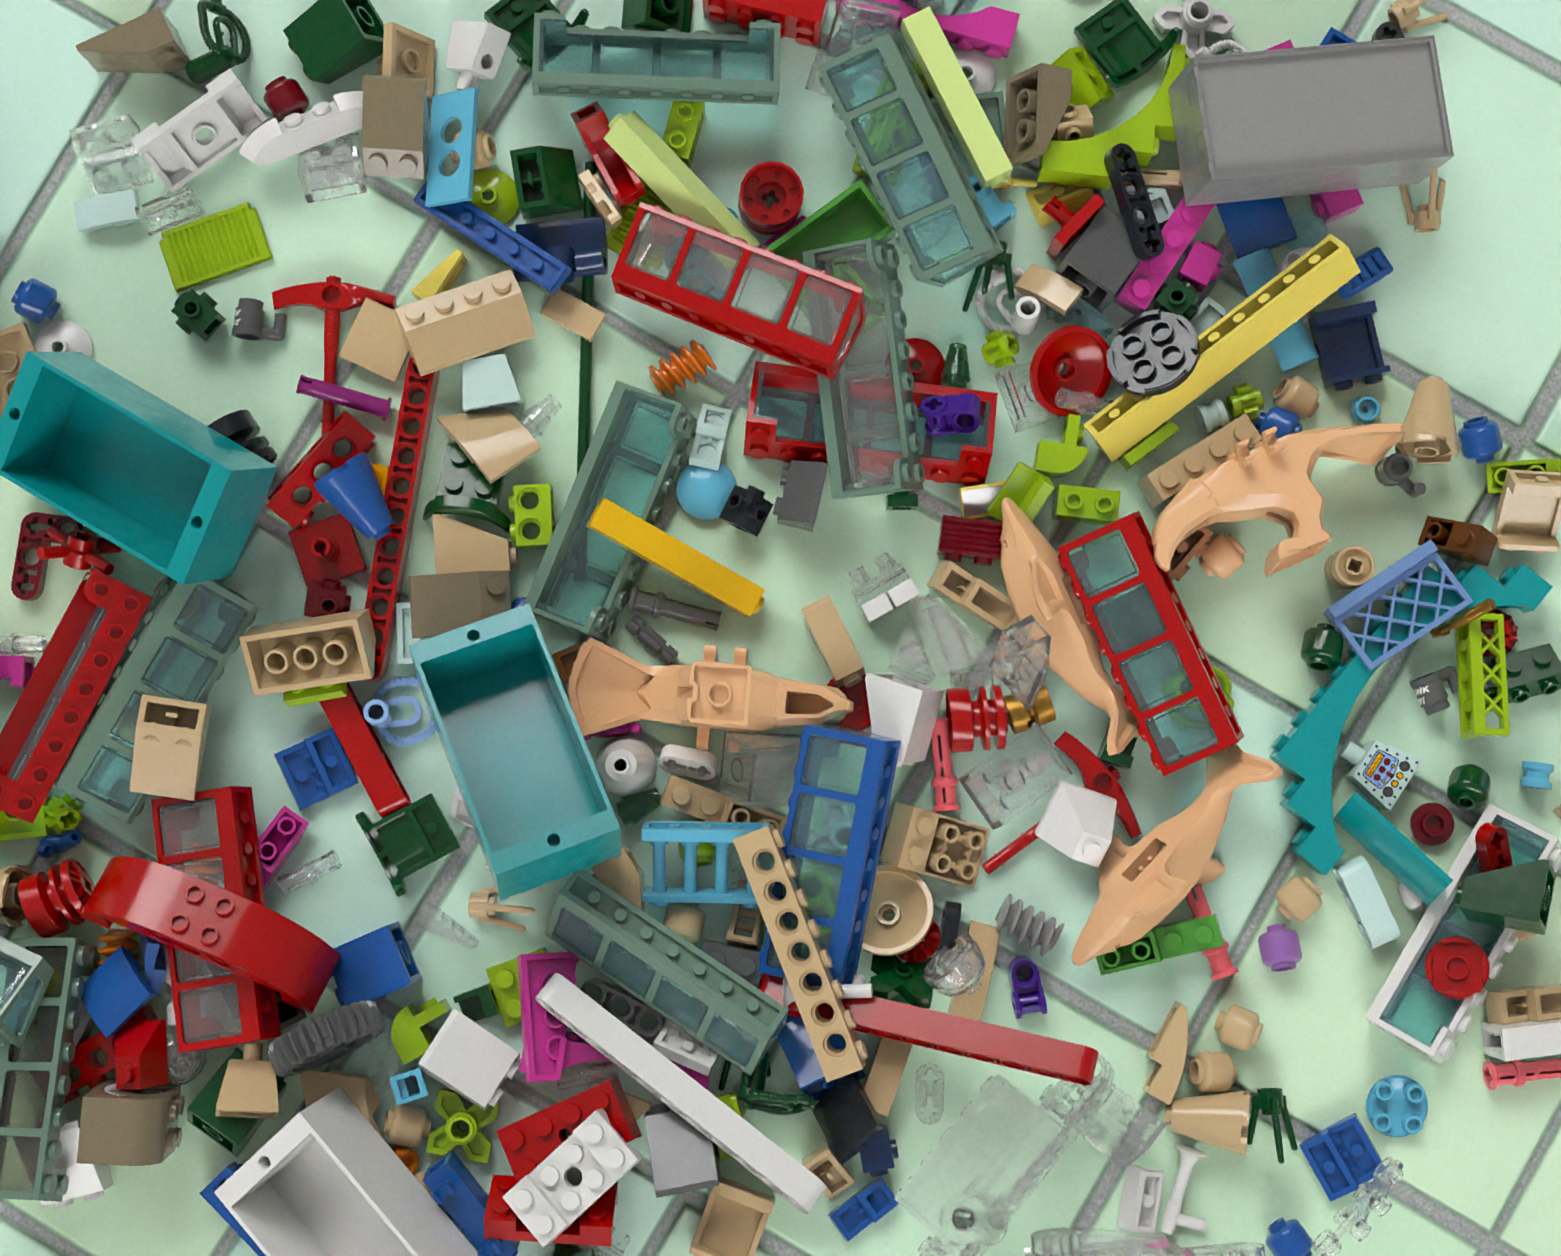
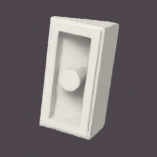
(1140, 1199)

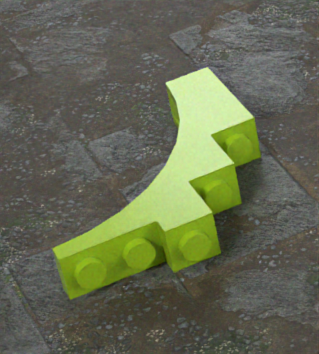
(1082, 160)

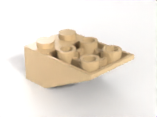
(169, 747)
(934, 845)
(622, 876)

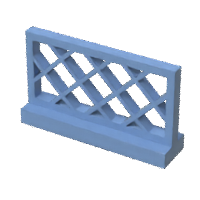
(1384, 582)

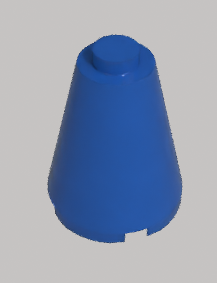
(357, 496)

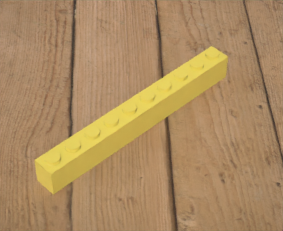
(1229, 344)

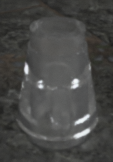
(539, 416)

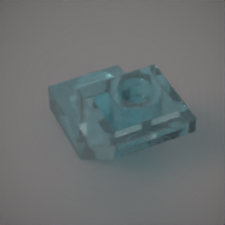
(1086, 316)

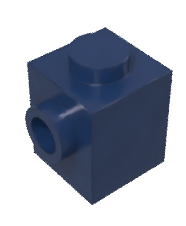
(879, 1153)

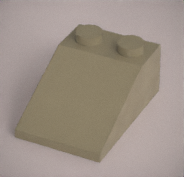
(137, 46)
(1034, 110)
(395, 127)
(456, 600)

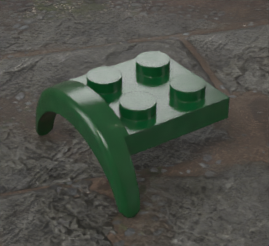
(518, 19)
(1123, 42)
(466, 491)
(409, 839)

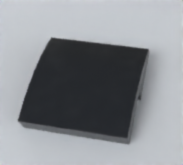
(847, 1117)

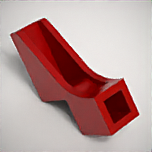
(615, 172)

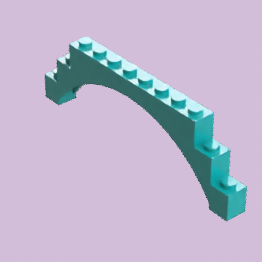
(1312, 742)

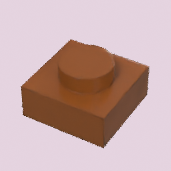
(565, 659)

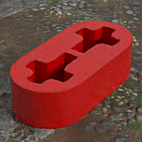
(1492, 847)

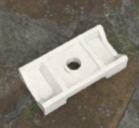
(174, 147)
(545, 1196)

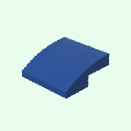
(1256, 224)
(316, 769)
(153, 962)
(116, 992)
(1342, 1156)

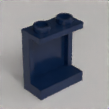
(1348, 346)

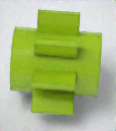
(1000, 349)
(1245, 401)
(63, 813)

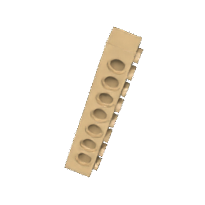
(833, 1061)

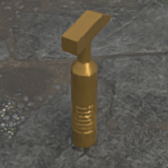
(1465, 618)

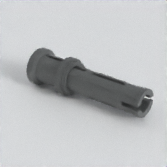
(659, 606)

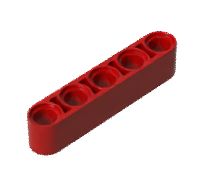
(366, 753)

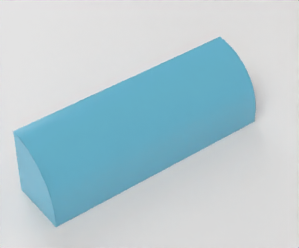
(1293, 345)

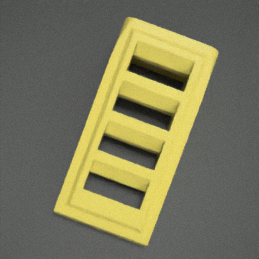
(442, 277)

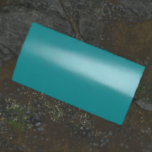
(1392, 849)

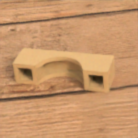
(1196, 460)

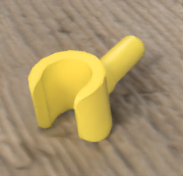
(1018, 182)

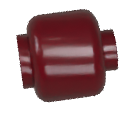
(285, 97)

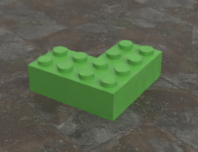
(845, 219)

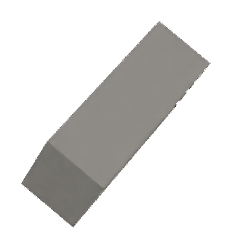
(1310, 120)

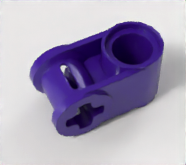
(952, 415)
(1028, 993)

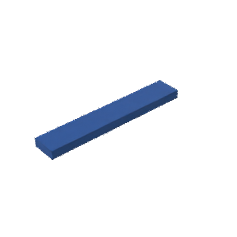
(500, 242)

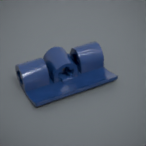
(574, 242)

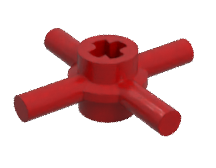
(79, 550)

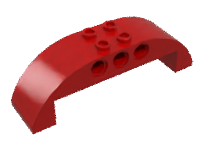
(213, 927)

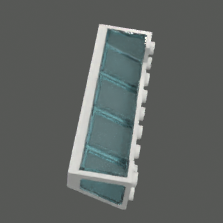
(1407, 1001)

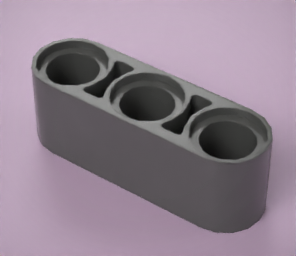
(637, 1008)

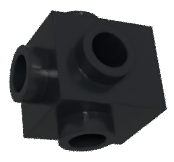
(746, 509)

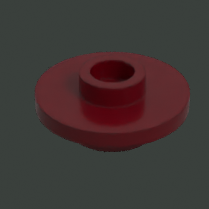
(1432, 824)

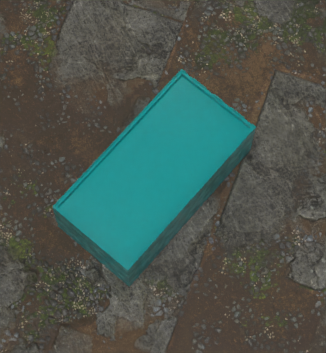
(131, 466)
(516, 751)

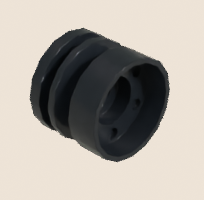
(243, 429)

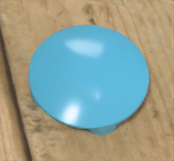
(704, 490)
(1397, 1106)

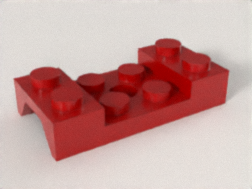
(591, 1228)

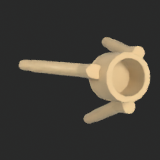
(1405, 12)
(1427, 215)
(483, 905)

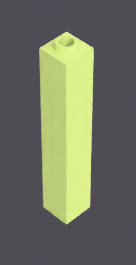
(956, 98)
(670, 176)

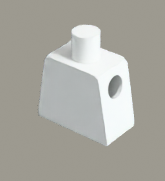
(475, 51)

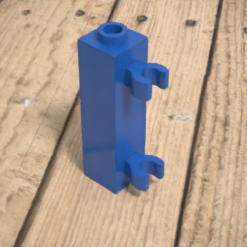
(466, 1203)

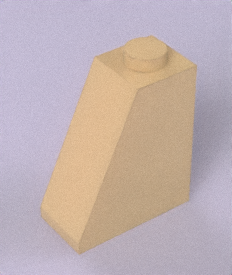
(469, 549)
(833, 642)

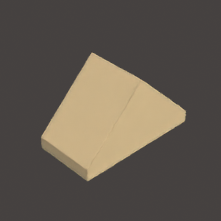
(826, 1167)

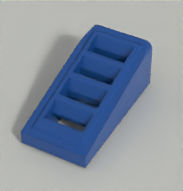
(1373, 268)

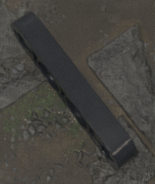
(1139, 201)

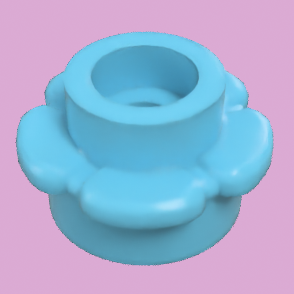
(1372, 406)

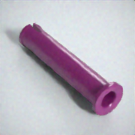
(344, 396)

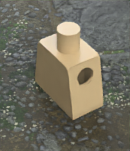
(249, 1087)

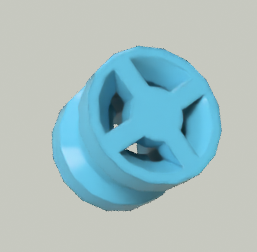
(1536, 775)

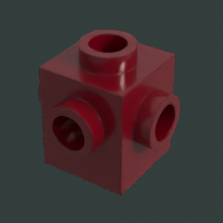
(326, 590)

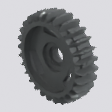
(325, 1038)

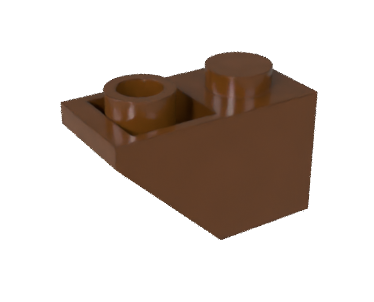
(1459, 540)

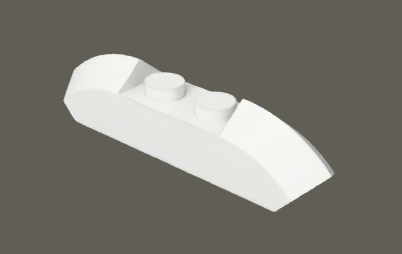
(304, 131)

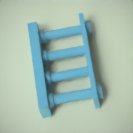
(690, 835)

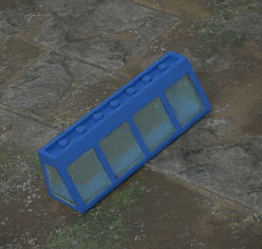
(835, 840)

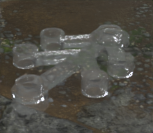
(1386, 1176)

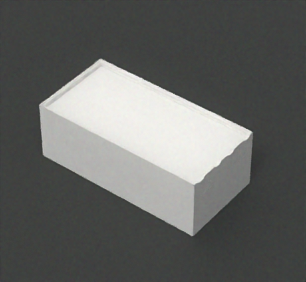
(336, 1191)

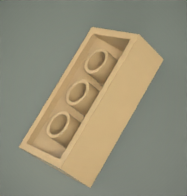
(465, 322)
(310, 652)

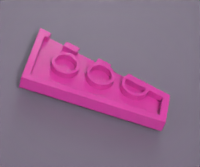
(542, 1032)

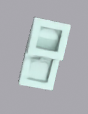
(106, 210)
(710, 437)

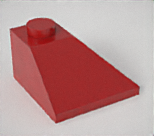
(141, 1054)

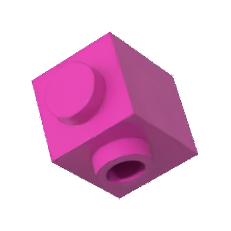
(1200, 265)

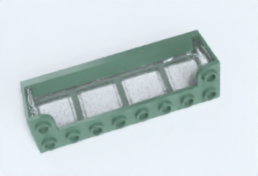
(870, 402)

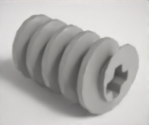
(1027, 925)

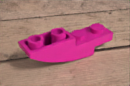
(279, 842)

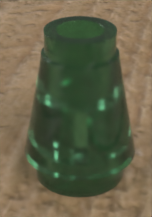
(956, 367)
(637, 806)

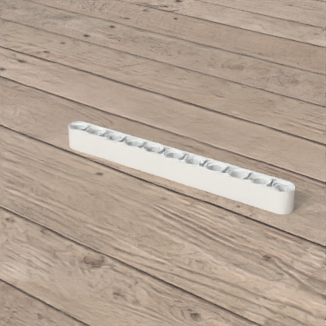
(681, 1093)

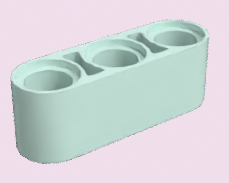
(1366, 902)

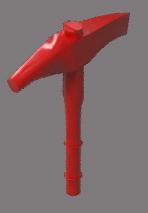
(332, 298)
(1095, 778)

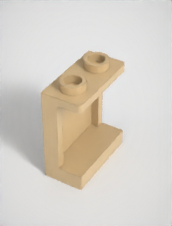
(1529, 512)
(732, 1221)

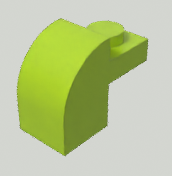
(1061, 458)
(409, 1029)

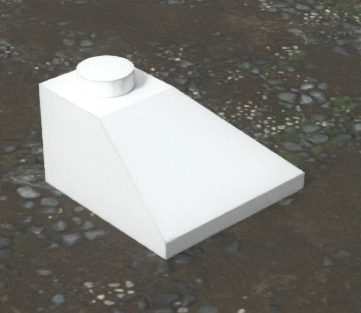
(1078, 823)

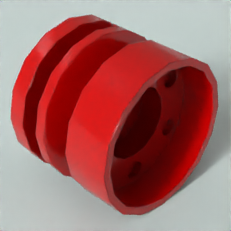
(771, 180)
(976, 718)
(56, 897)

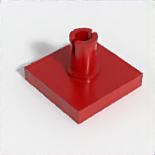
(1071, 223)
(327, 549)

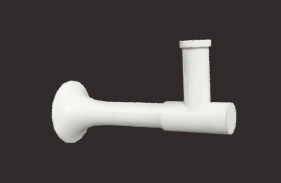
(857, 989)
(1172, 1214)

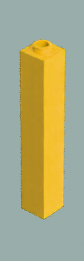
(676, 558)

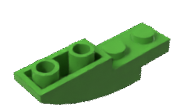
(1164, 943)

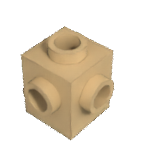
(1075, 124)

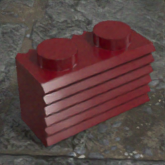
(969, 539)

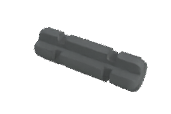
(651, 640)

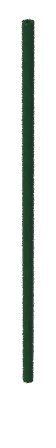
(585, 350)

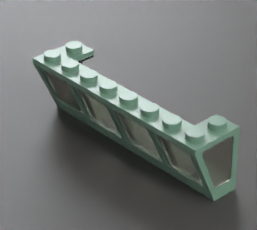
(37, 1076)

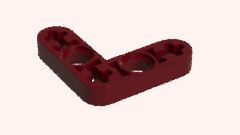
(29, 539)

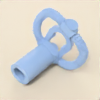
(379, 716)

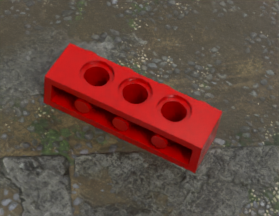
(302, 475)
(91, 1071)

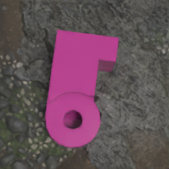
(17, 669)

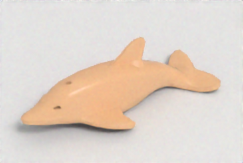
(1044, 590)
(1154, 875)

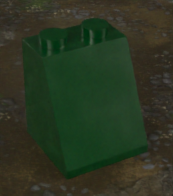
(336, 38)
(1510, 896)
(229, 1132)

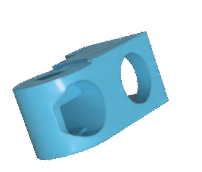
(996, 212)
(408, 1085)

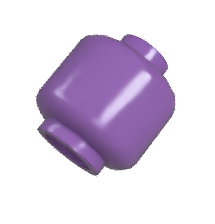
(1280, 948)

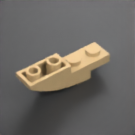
(712, 805)

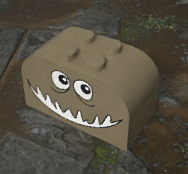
(129, 1125)

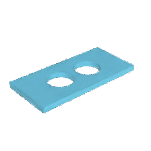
(458, 186)

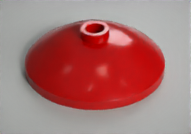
(1083, 369)

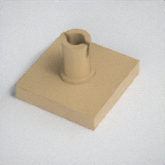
(407, 55)

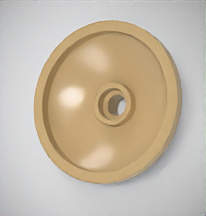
(909, 900)

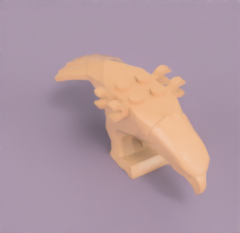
(1273, 486)
(616, 690)

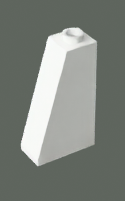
(1522, 1039)

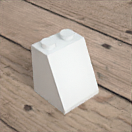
(903, 712)
(470, 1060)
(84, 1179)

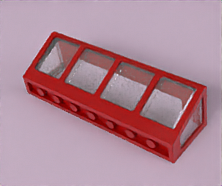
(739, 290)
(218, 844)

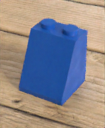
(374, 965)
(803, 1058)

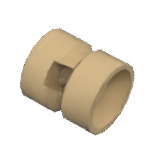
(1349, 567)

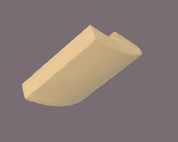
(376, 341)

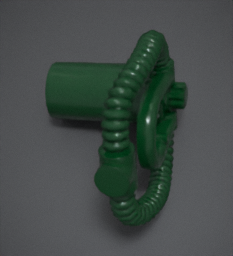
(221, 56)
(756, 1098)

